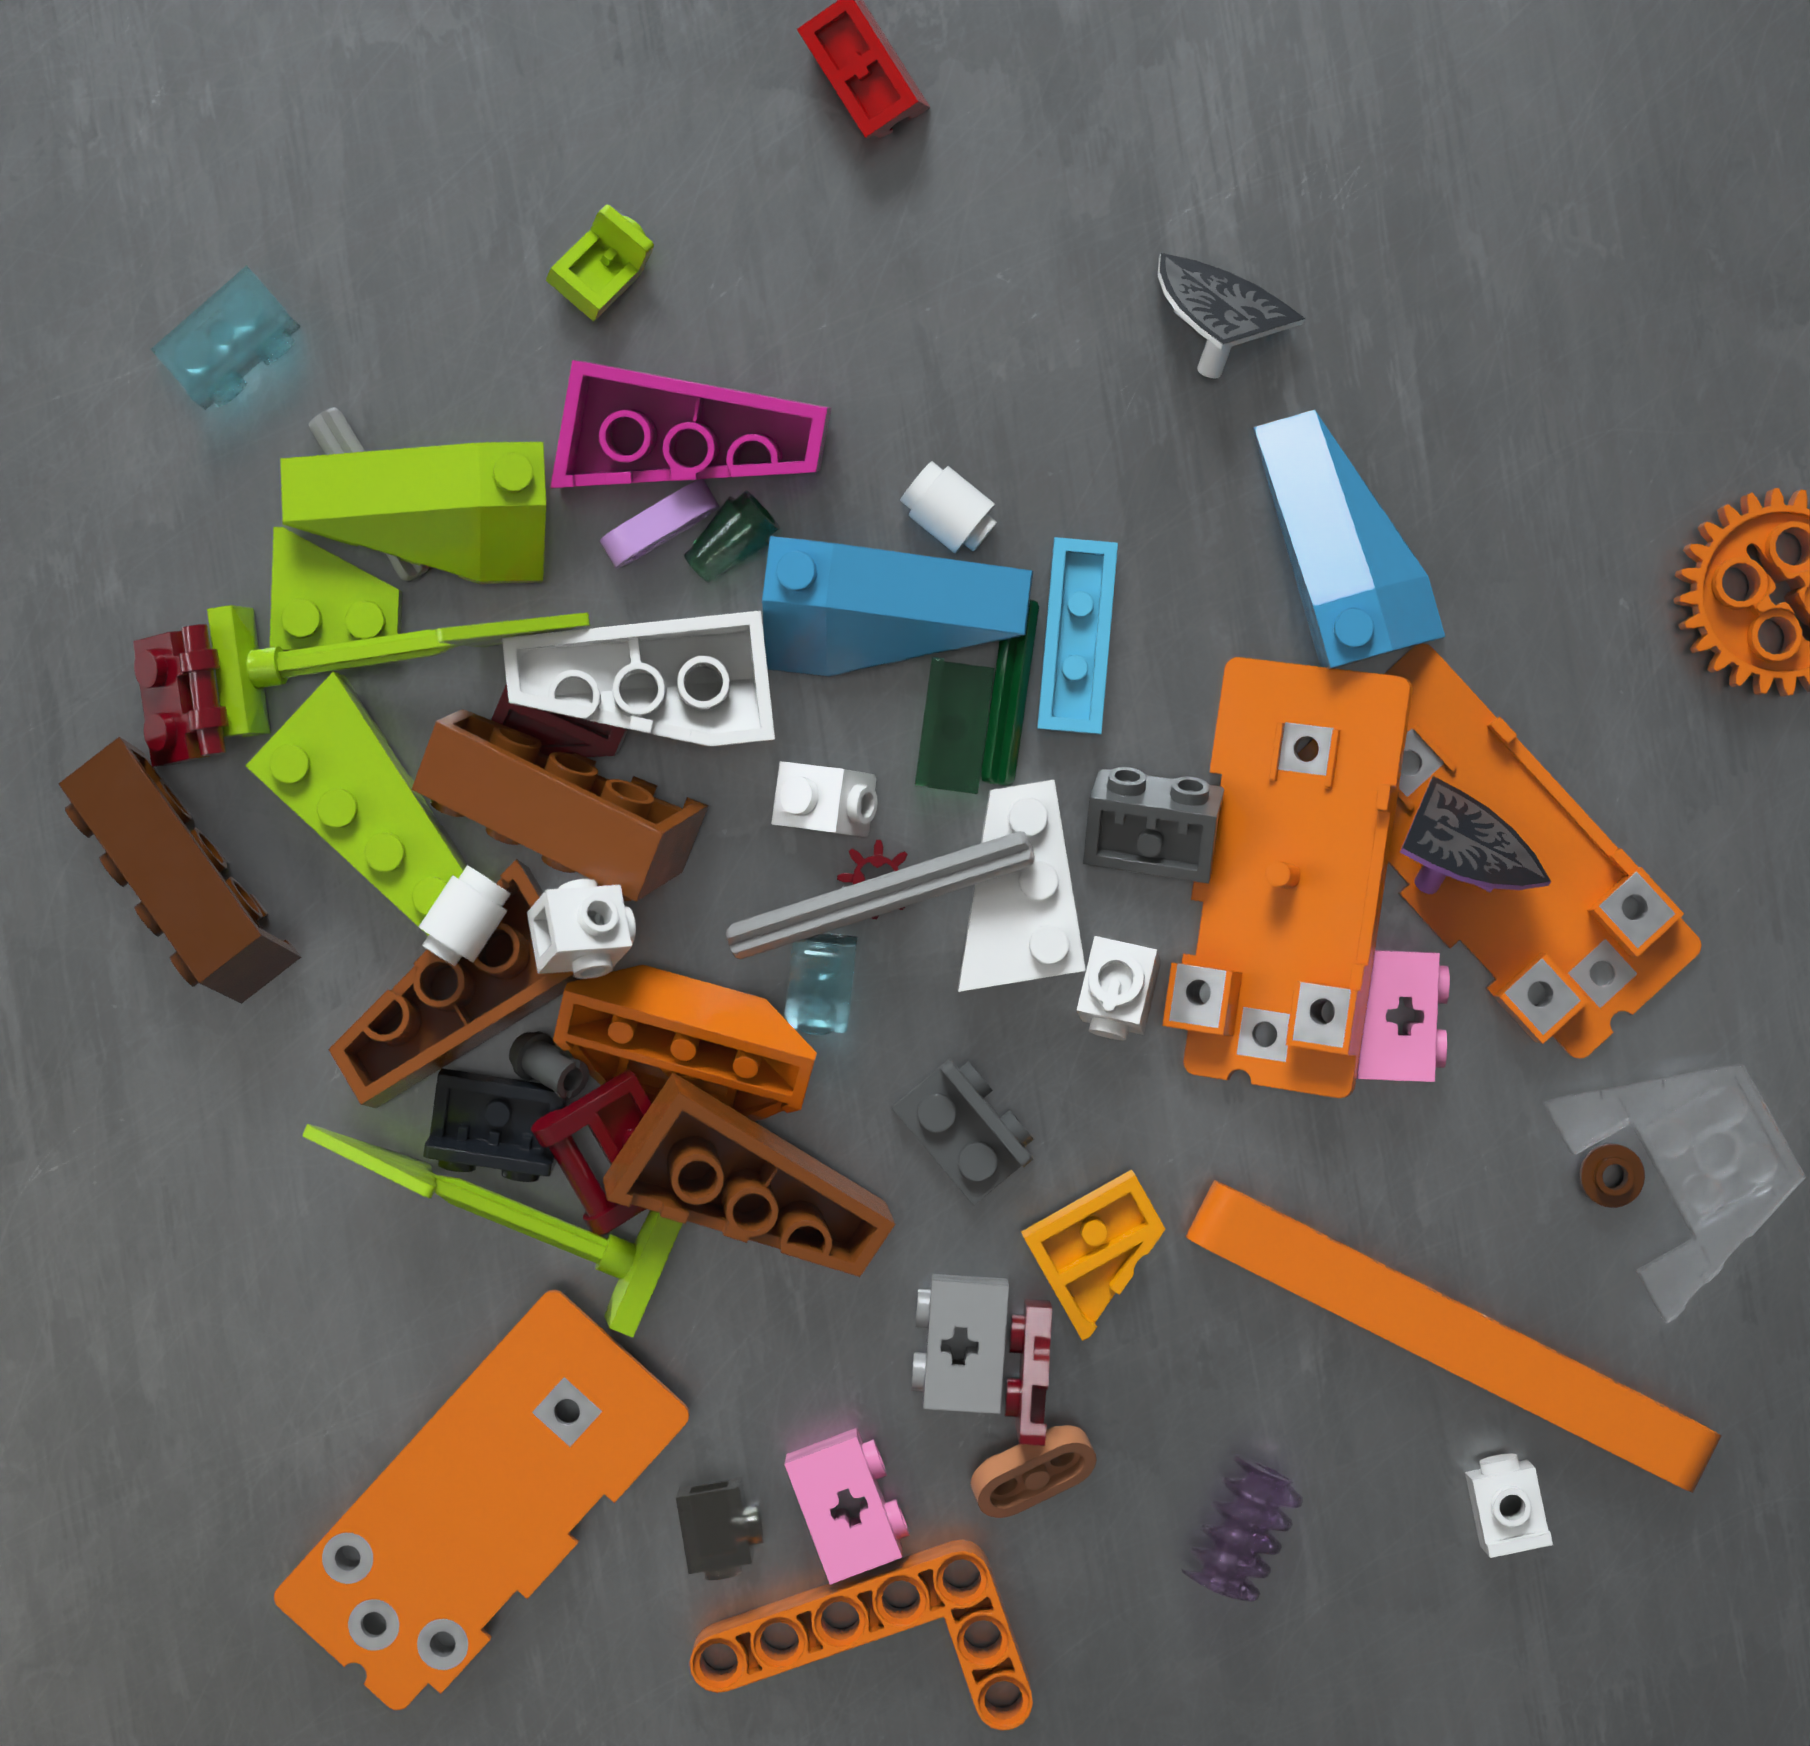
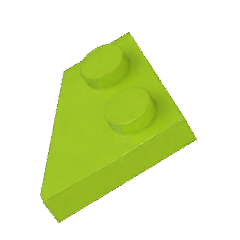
(325, 598)

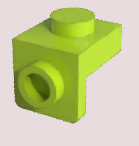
(602, 263)

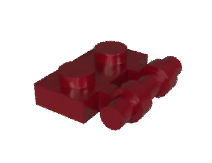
(180, 696)

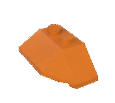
(688, 1027)

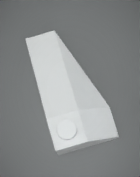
(663, 678)

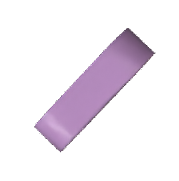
(659, 523)

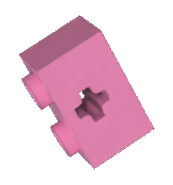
(1421, 1045)
(842, 1542)

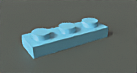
(1077, 636)

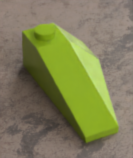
(441, 506)

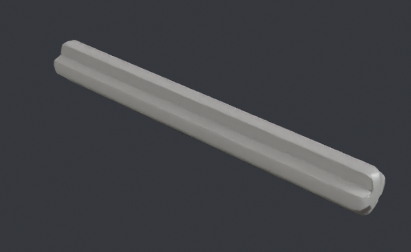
(880, 895)

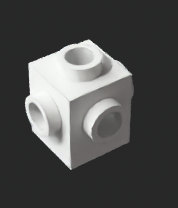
(581, 929)

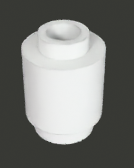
(949, 508)
(464, 916)

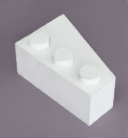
(1027, 919)

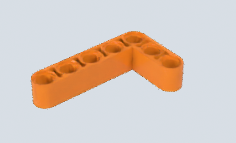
(878, 1620)

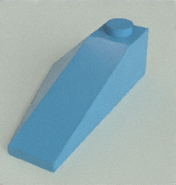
(1348, 559)
(868, 607)

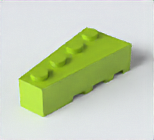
(358, 797)

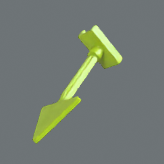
(248, 669)
(634, 1264)

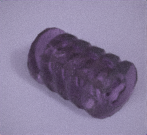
(1245, 1531)

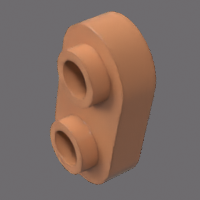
(1033, 1473)

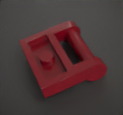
(612, 1116)

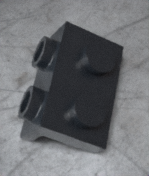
(489, 1125)

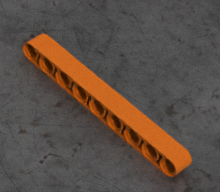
(1453, 1336)

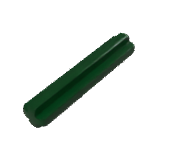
(1009, 704)

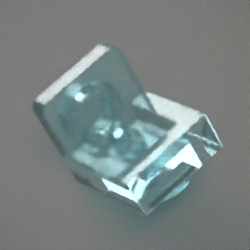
(821, 983)

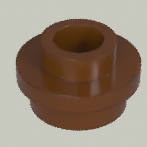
(1592, 1175)

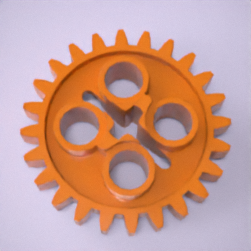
(1732, 625)

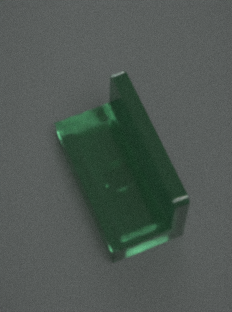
(954, 726)

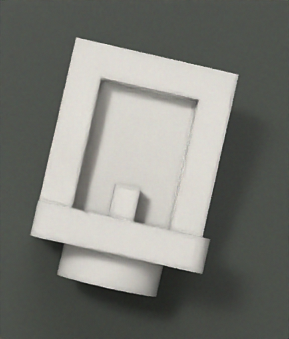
(824, 799)

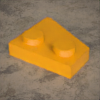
(1094, 1247)

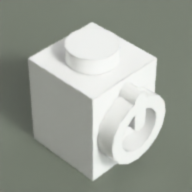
(1118, 988)

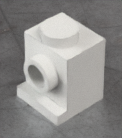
(1487, 1487)

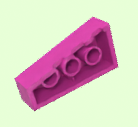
(663, 428)

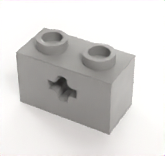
(976, 1379)

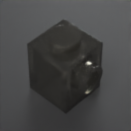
(718, 1528)

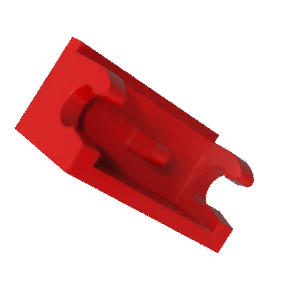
(863, 67)

